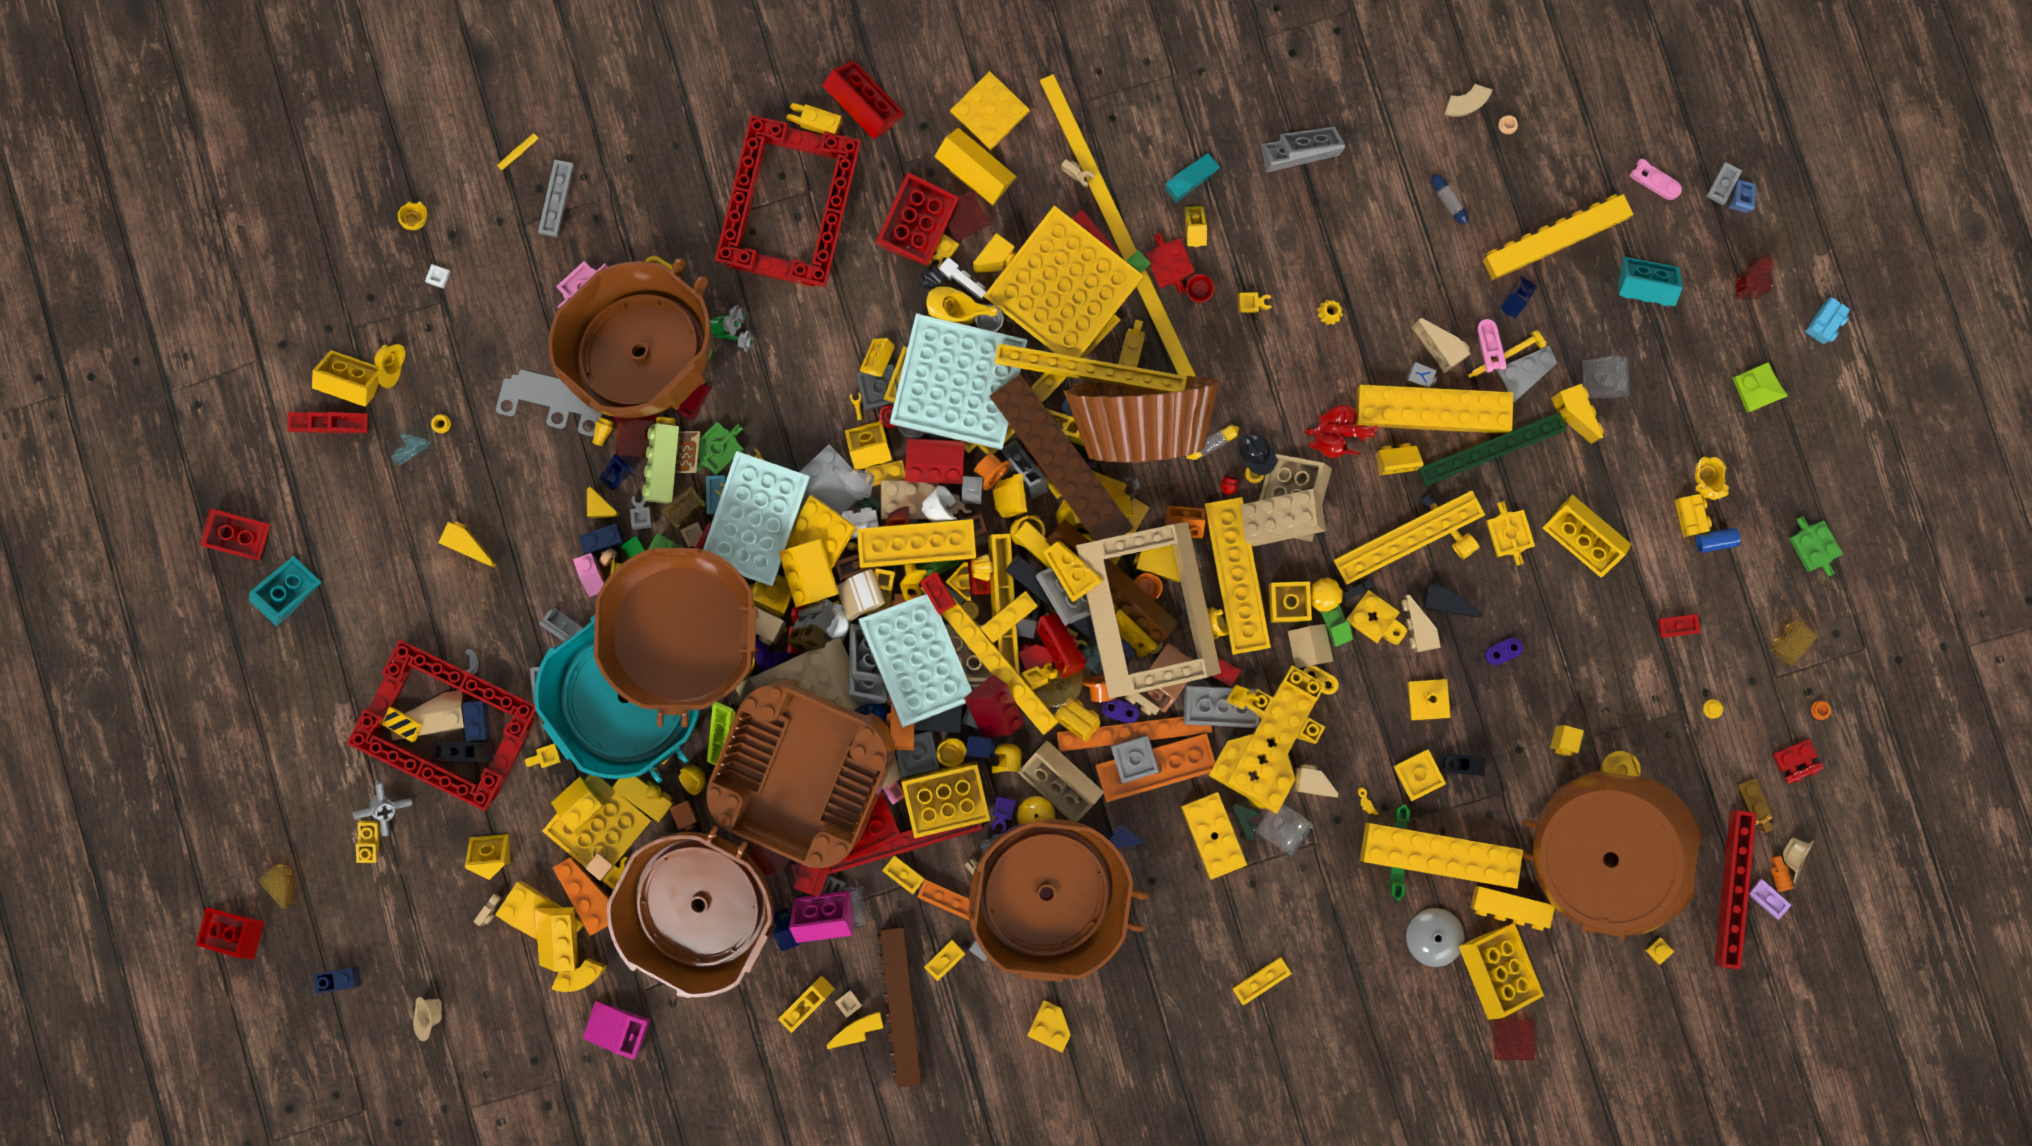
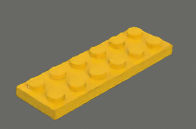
(916, 543)

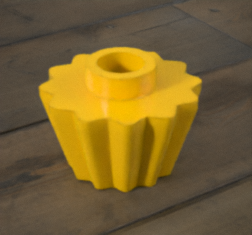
(1325, 316)
(982, 567)

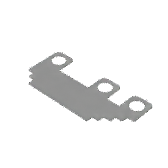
(547, 392)

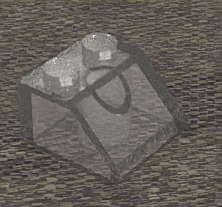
(1606, 377)
(1284, 829)

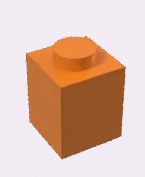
(684, 815)

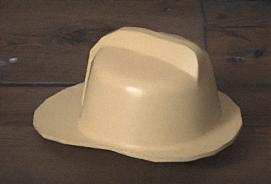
(1795, 854)
(426, 1016)

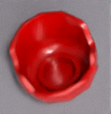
(1200, 288)

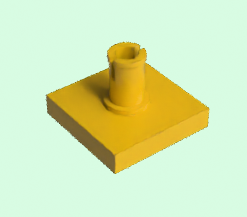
(1428, 699)

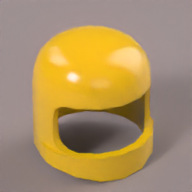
(1009, 758)

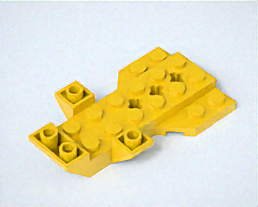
(1282, 721)

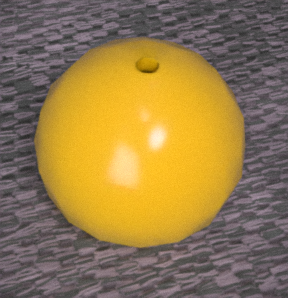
(1033, 806)

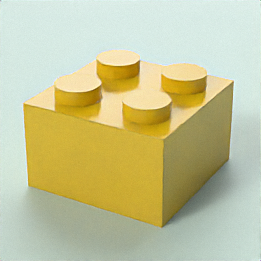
(1290, 602)

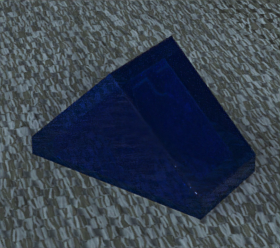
(615, 472)
(1124, 838)
(782, 931)

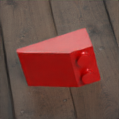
(234, 534)
(230, 933)

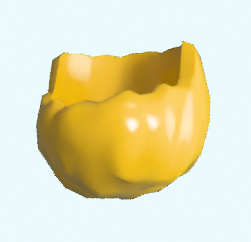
(1326, 594)

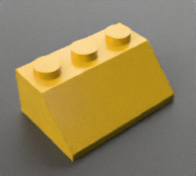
(346, 378)
(808, 572)
(557, 938)

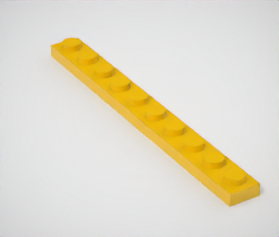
(1089, 369)
(1050, 382)
(1000, 667)

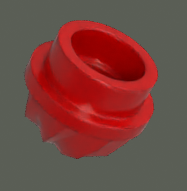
(1229, 485)

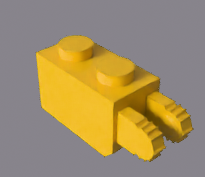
(816, 119)

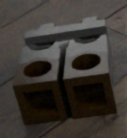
(811, 627)

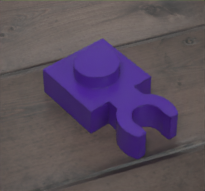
(1003, 810)

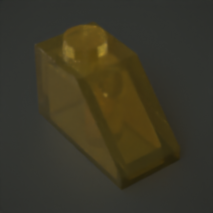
(279, 885)

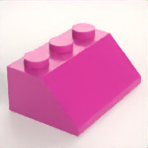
(822, 917)

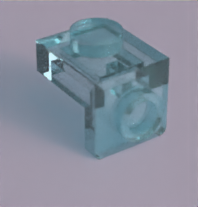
(1093, 660)

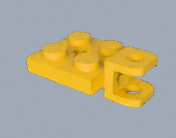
(1383, 626)

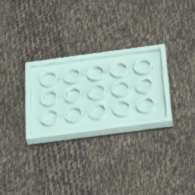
(756, 516)
(916, 660)

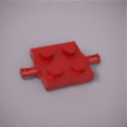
(1170, 263)

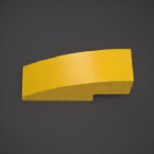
(857, 1030)

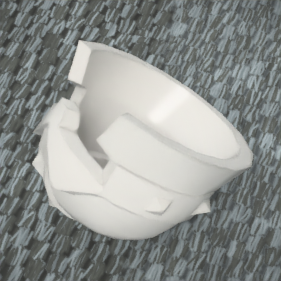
(935, 505)

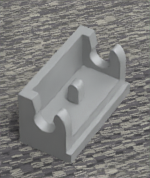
(560, 624)

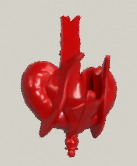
(1333, 428)

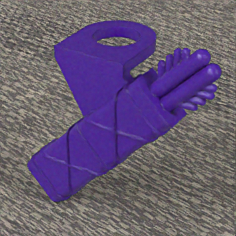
(767, 661)

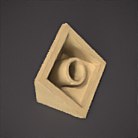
(1310, 646)

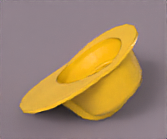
(389, 363)

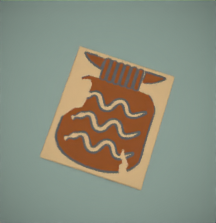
(687, 452)

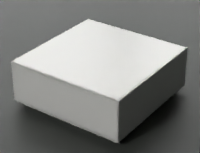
(437, 276)

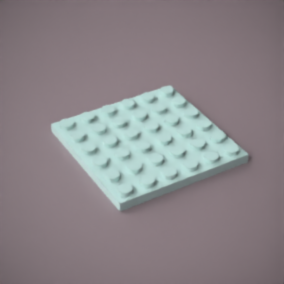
(950, 381)

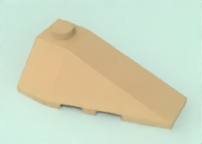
(438, 714)

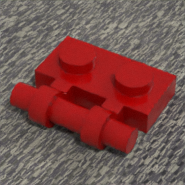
(1795, 755)

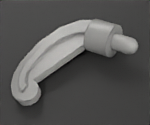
(473, 661)

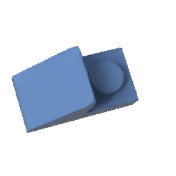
(1743, 196)

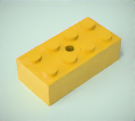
(1204, 818)

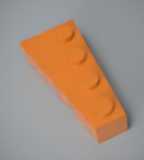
(585, 894)

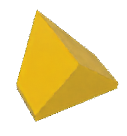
(960, 582)

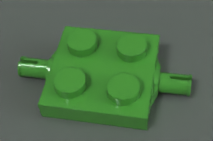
(718, 448)
(1815, 546)

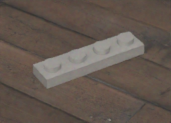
(556, 198)

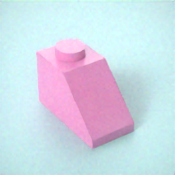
(589, 573)

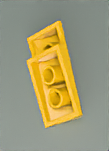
(974, 166)

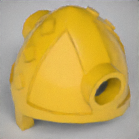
(1217, 622)

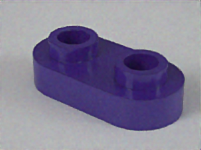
(1504, 651)
(1120, 711)

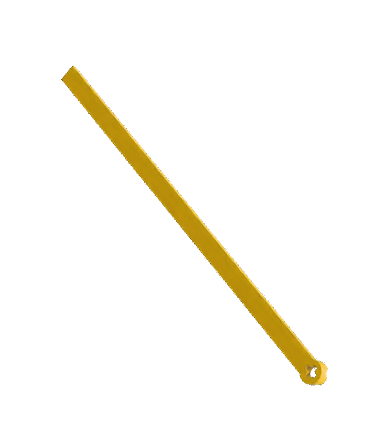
(1115, 223)

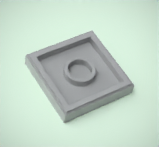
(1134, 759)

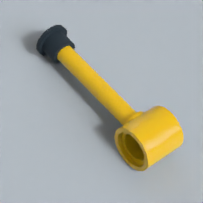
(1465, 544)

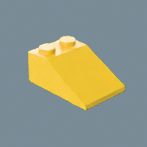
(520, 907)

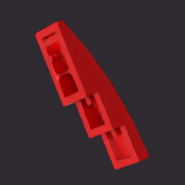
(327, 422)

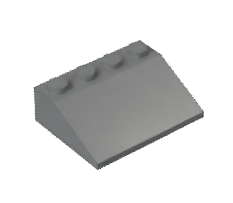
(825, 483)

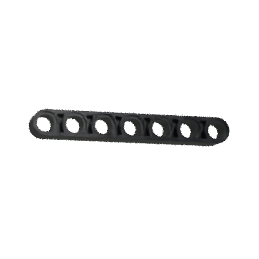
(1026, 575)

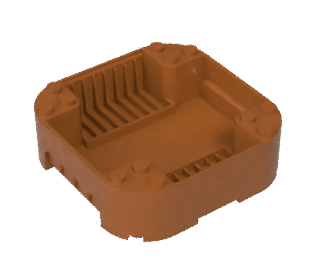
(800, 773)

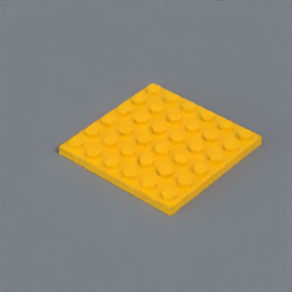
(1063, 285)

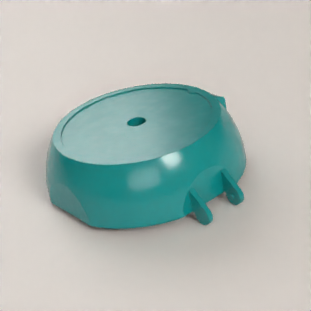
(592, 722)

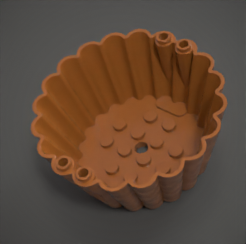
(1142, 424)

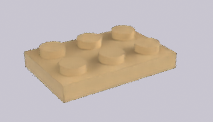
(901, 494)

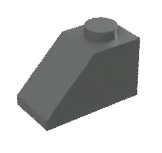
(1027, 625)

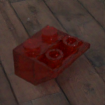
(1755, 279)

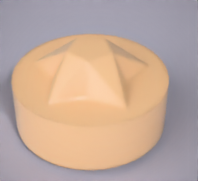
(607, 556)

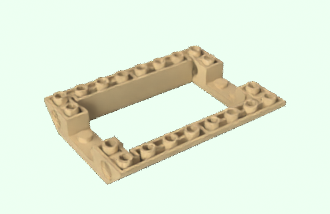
(1105, 622)

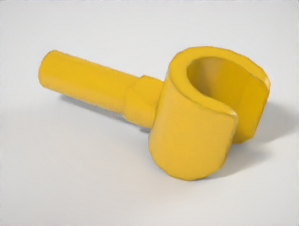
(857, 405)

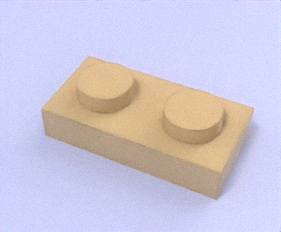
(1147, 706)

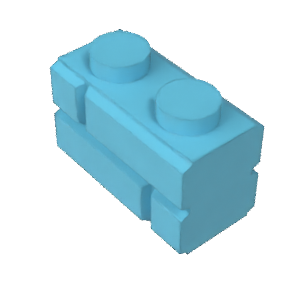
(1828, 320)

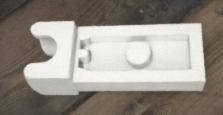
(951, 270)

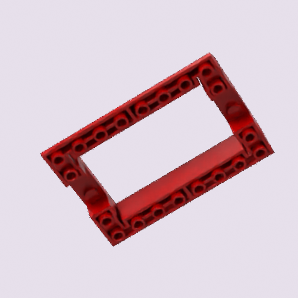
(759, 134)
(369, 725)

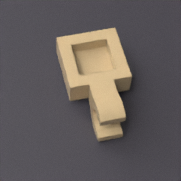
(1072, 169)

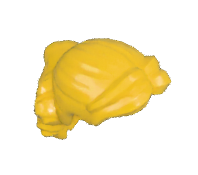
(1711, 478)

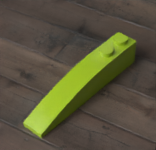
(721, 723)

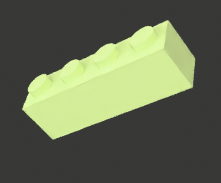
(661, 463)

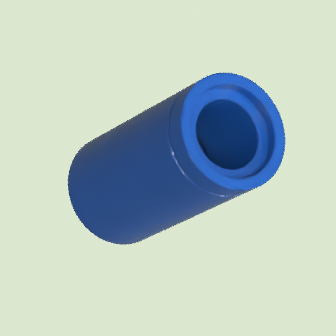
(1718, 540)

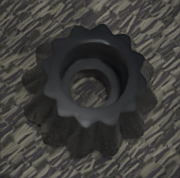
(931, 278)

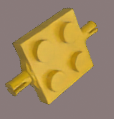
(1510, 533)

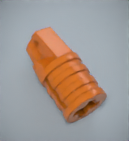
(1781, 874)

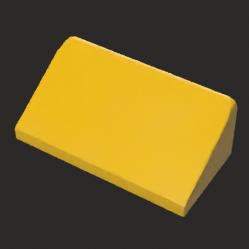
(877, 357)

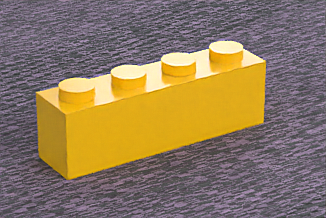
(1512, 907)

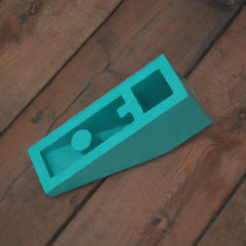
(1191, 177)

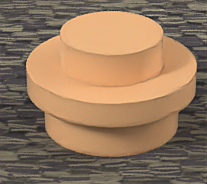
(1508, 124)

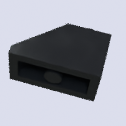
(1462, 764)

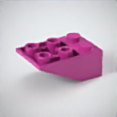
(616, 1029)

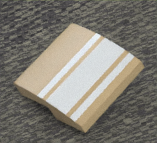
(860, 594)

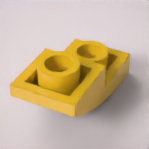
(368, 842)

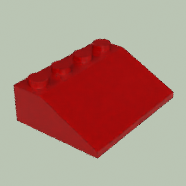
(916, 219)

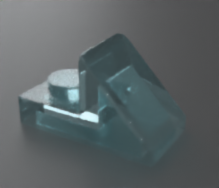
(413, 446)

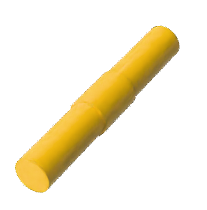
(517, 151)

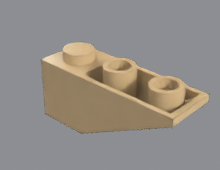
(1422, 630)

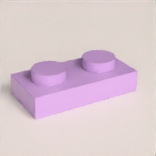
(1769, 899)

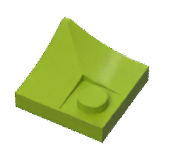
(1758, 387)

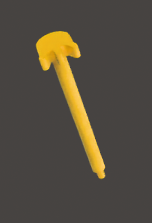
(1536, 338)

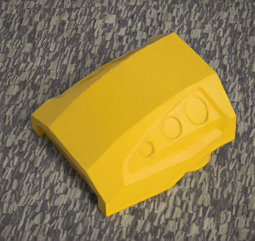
(1010, 496)

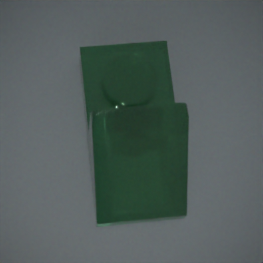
(1243, 815)

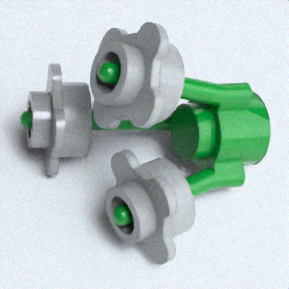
(731, 324)

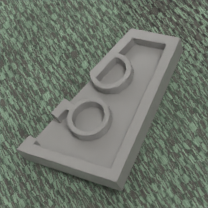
(1526, 371)

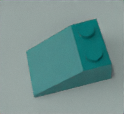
(284, 590)

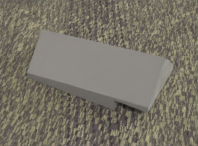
(1302, 148)
(864, 677)

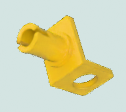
(912, 580)

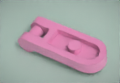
(1656, 180)
(1490, 345)

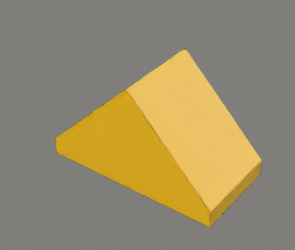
(598, 507)

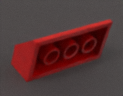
(863, 99)

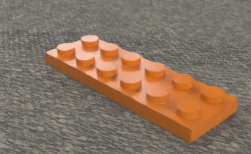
(1174, 761)

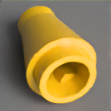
(602, 430)

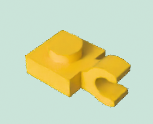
(545, 756)

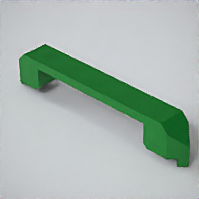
(1397, 886)

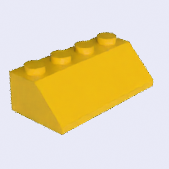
(1587, 536)

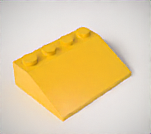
(945, 799)
(1501, 971)

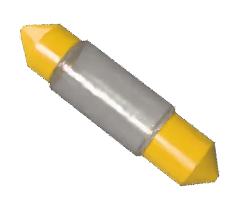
(1216, 441)

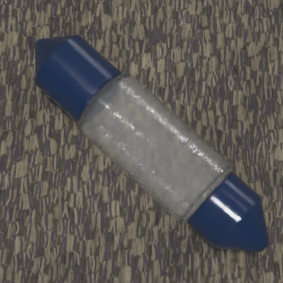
(1449, 198)

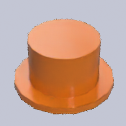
(991, 470)
(1097, 688)

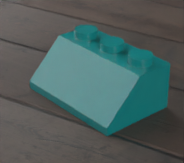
(1649, 281)

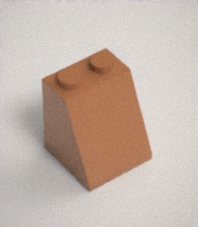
(1165, 696)

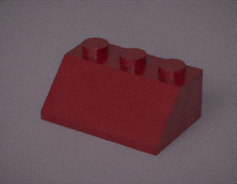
(994, 708)

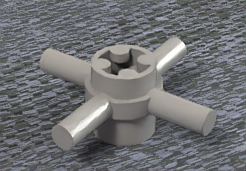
(379, 813)

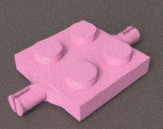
(576, 280)

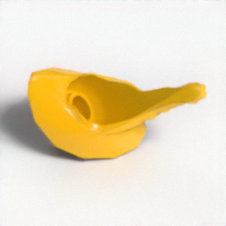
(955, 306)

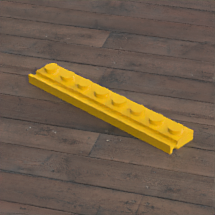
(1409, 537)

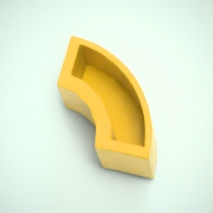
(583, 976)

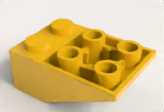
(1578, 412)

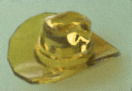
(1060, 691)

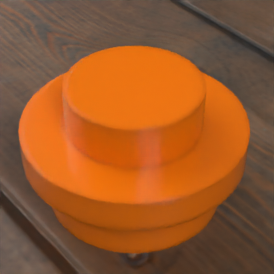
(1820, 710)

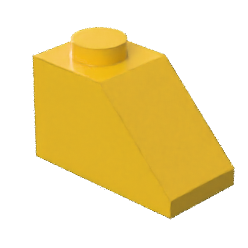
(1195, 226)

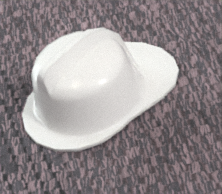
(839, 626)

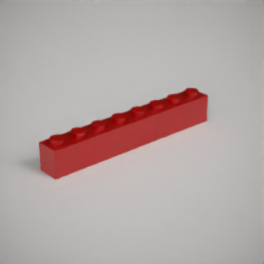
(1735, 889)

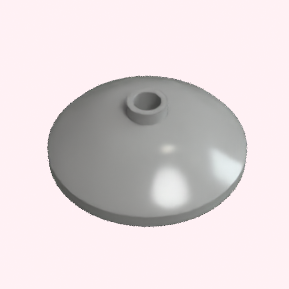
(1422, 933)

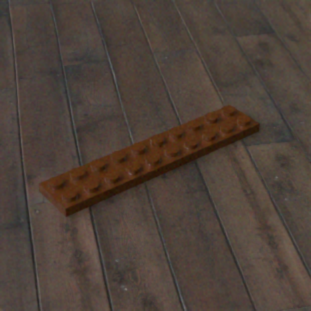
(1060, 460)

